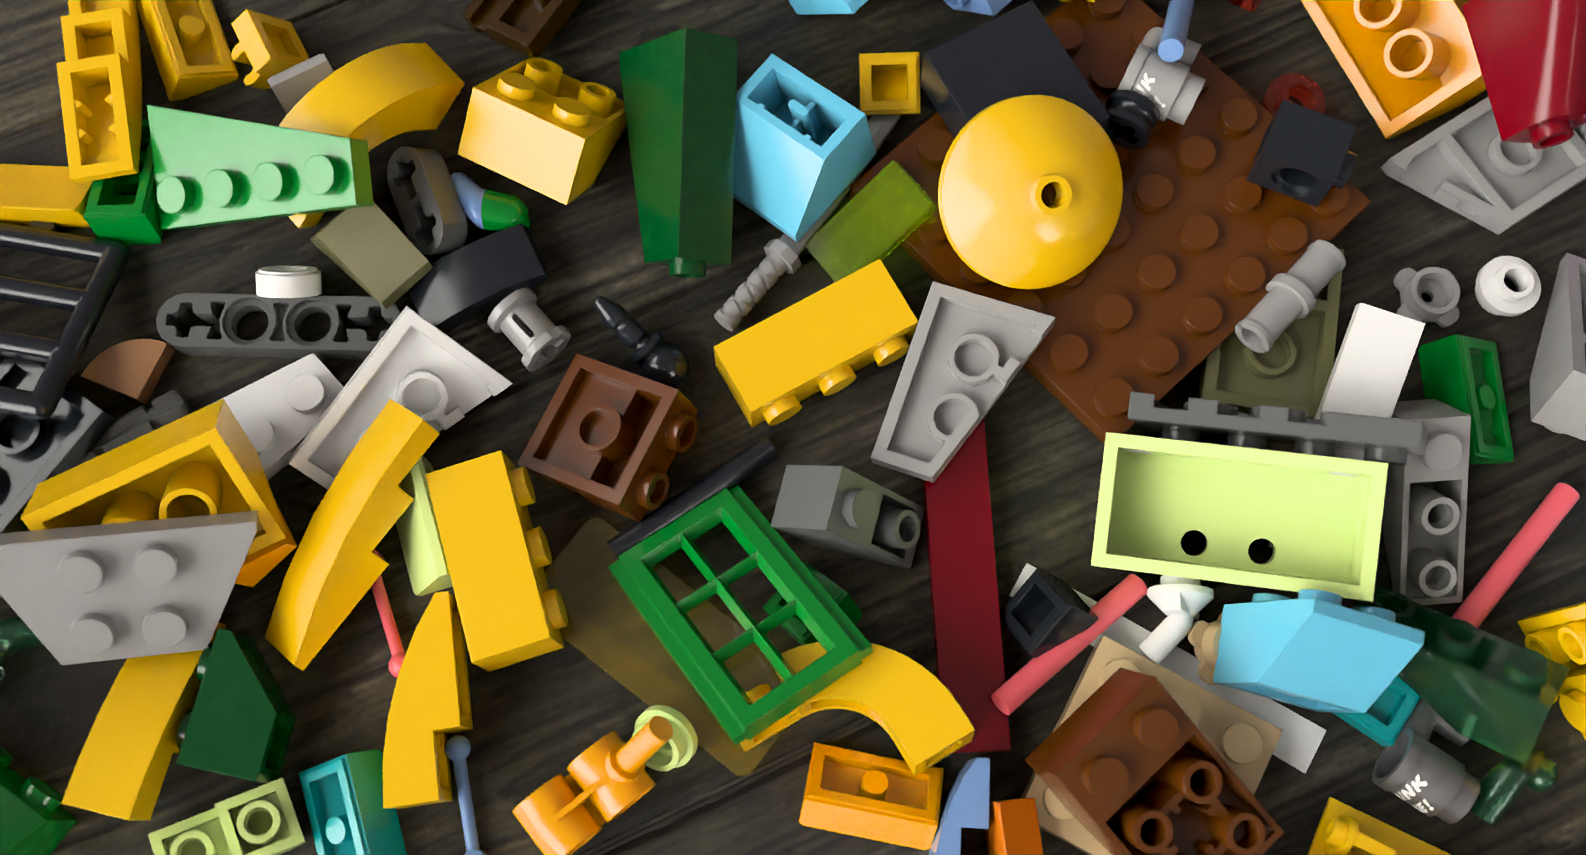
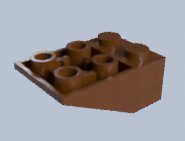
(1149, 777)

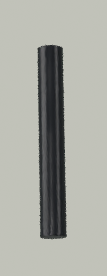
(724, 476)

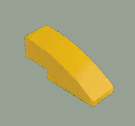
(425, 707)
(135, 736)

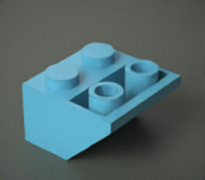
(795, 147)
(1312, 650)

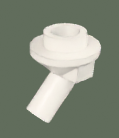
(1181, 602)

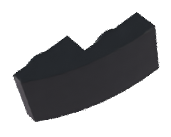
(478, 277)

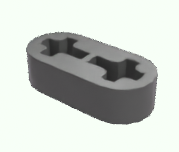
(426, 200)

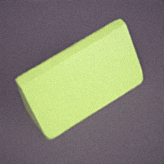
(421, 535)

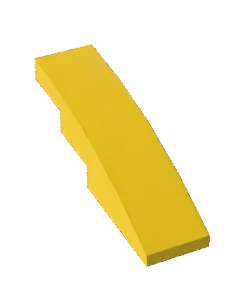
(101, 89)
(336, 553)

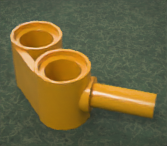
(598, 789)

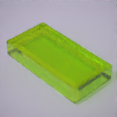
(871, 223)

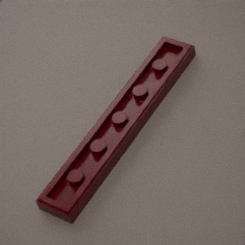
(967, 592)

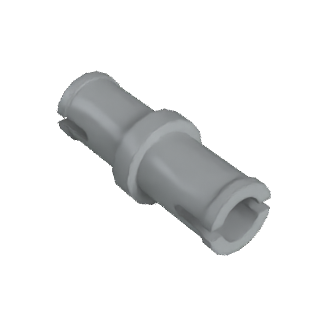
(1290, 296)

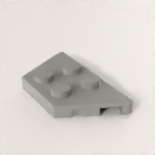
(1482, 176)
(125, 584)

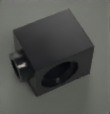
(1303, 154)

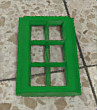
(691, 650)

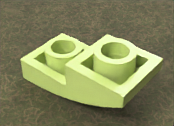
(246, 824)

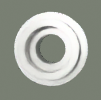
(1497, 297)

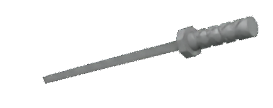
(784, 253)

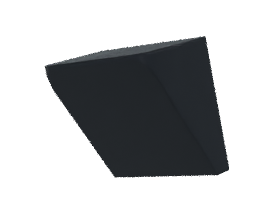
(1046, 613)

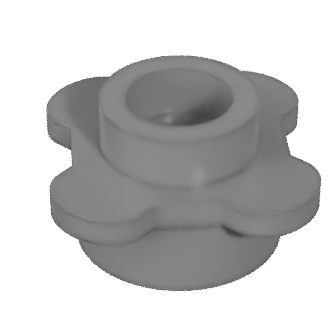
(1441, 288)

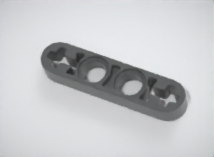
(282, 334)

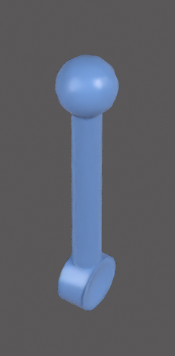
(458, 749)

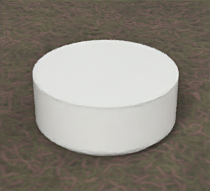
(288, 281)

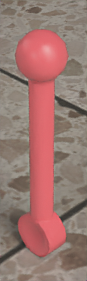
(389, 624)

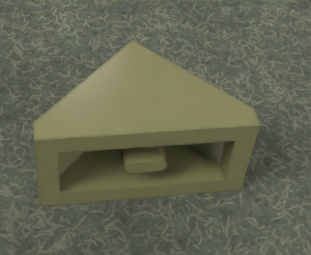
(373, 252)

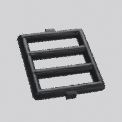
(86, 304)

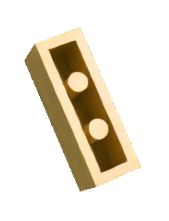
(816, 345)
(497, 561)

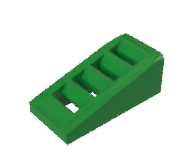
(127, 217)

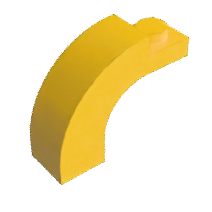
(378, 98)
(892, 692)

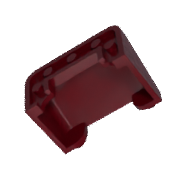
(1532, 66)

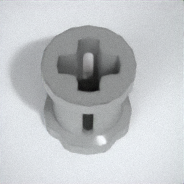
(521, 309)

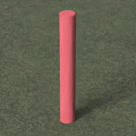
(1517, 555)
(1043, 668)

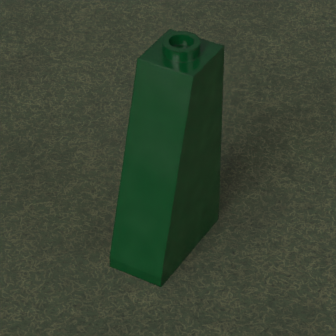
(683, 147)

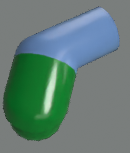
(489, 208)

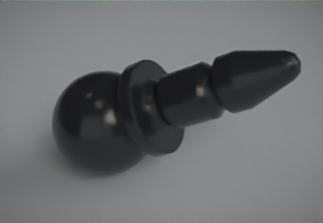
(657, 358)

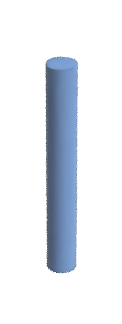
(1175, 30)

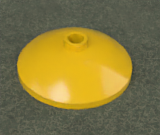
(996, 183)

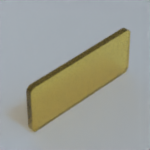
(620, 642)

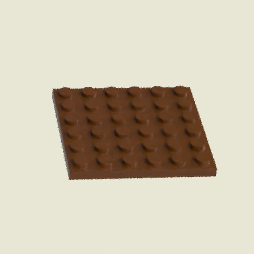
(1186, 245)

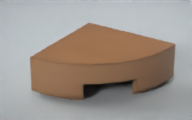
(130, 368)

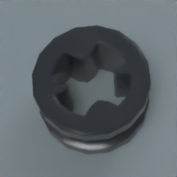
(1130, 118)

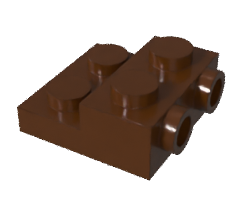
(611, 437)

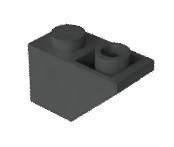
(847, 514)

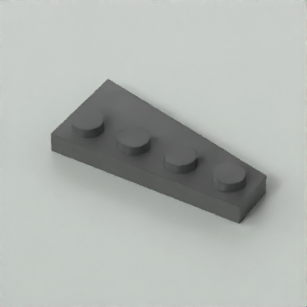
(1380, 437)

